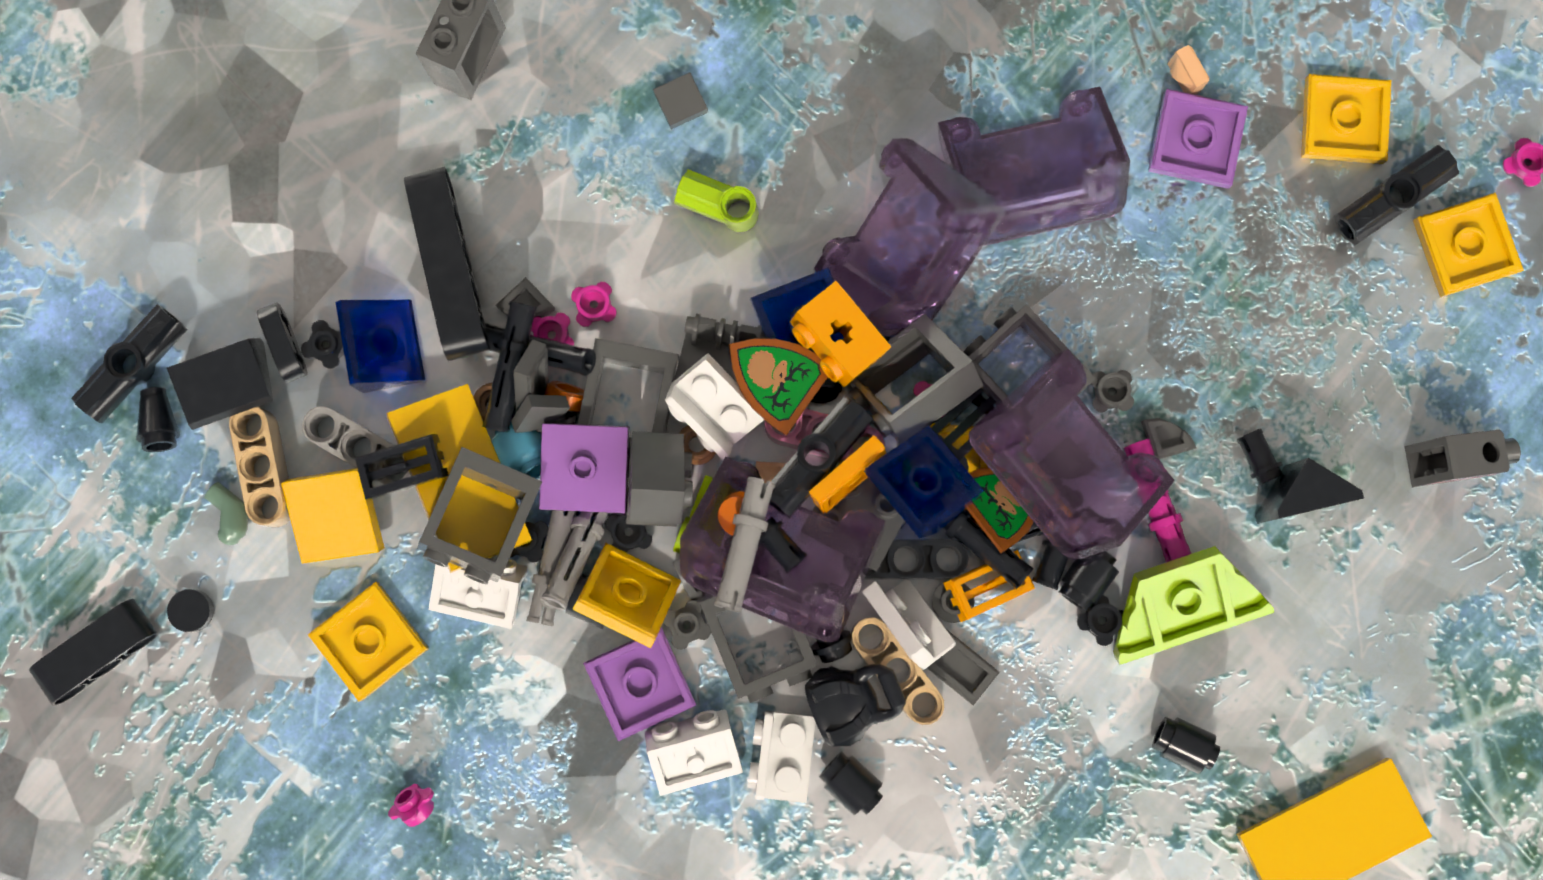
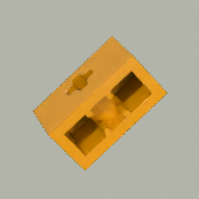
(833, 313)

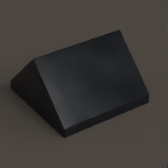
(222, 382)
(1303, 489)

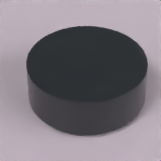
(190, 610)

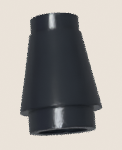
(156, 421)

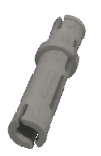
(556, 540)
(744, 544)
(560, 590)

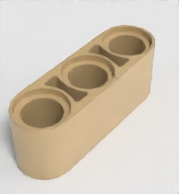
(247, 452)
(916, 679)

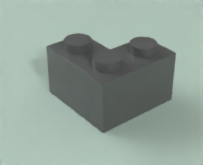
(657, 479)

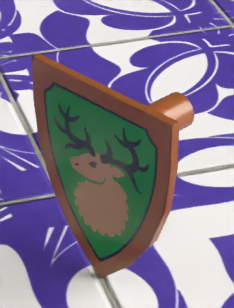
(776, 378)
(998, 511)

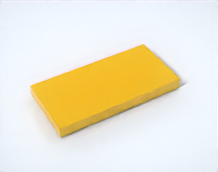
(476, 514)
(1338, 829)

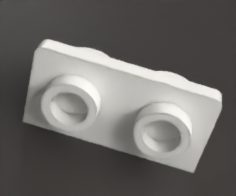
(712, 406)
(475, 601)
(911, 622)
(692, 751)
(784, 756)

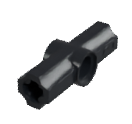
(1414, 183)
(109, 383)
(835, 437)

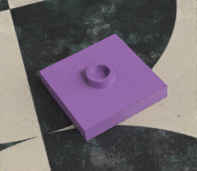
(1198, 138)
(584, 468)
(639, 685)

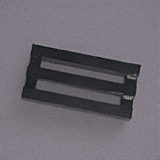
(984, 407)
(433, 458)

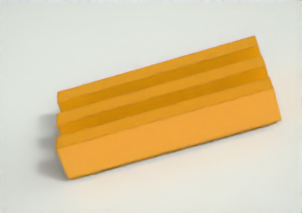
(846, 475)
(961, 598)

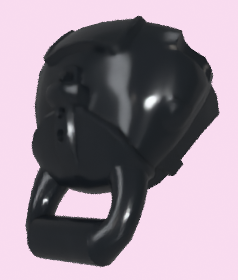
(847, 703)

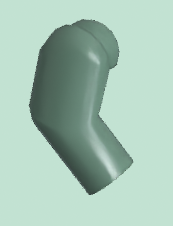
(232, 516)

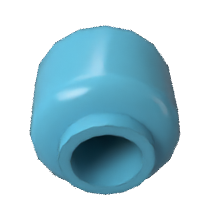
(519, 450)

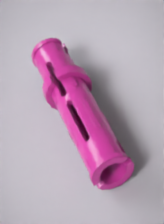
(1163, 515)

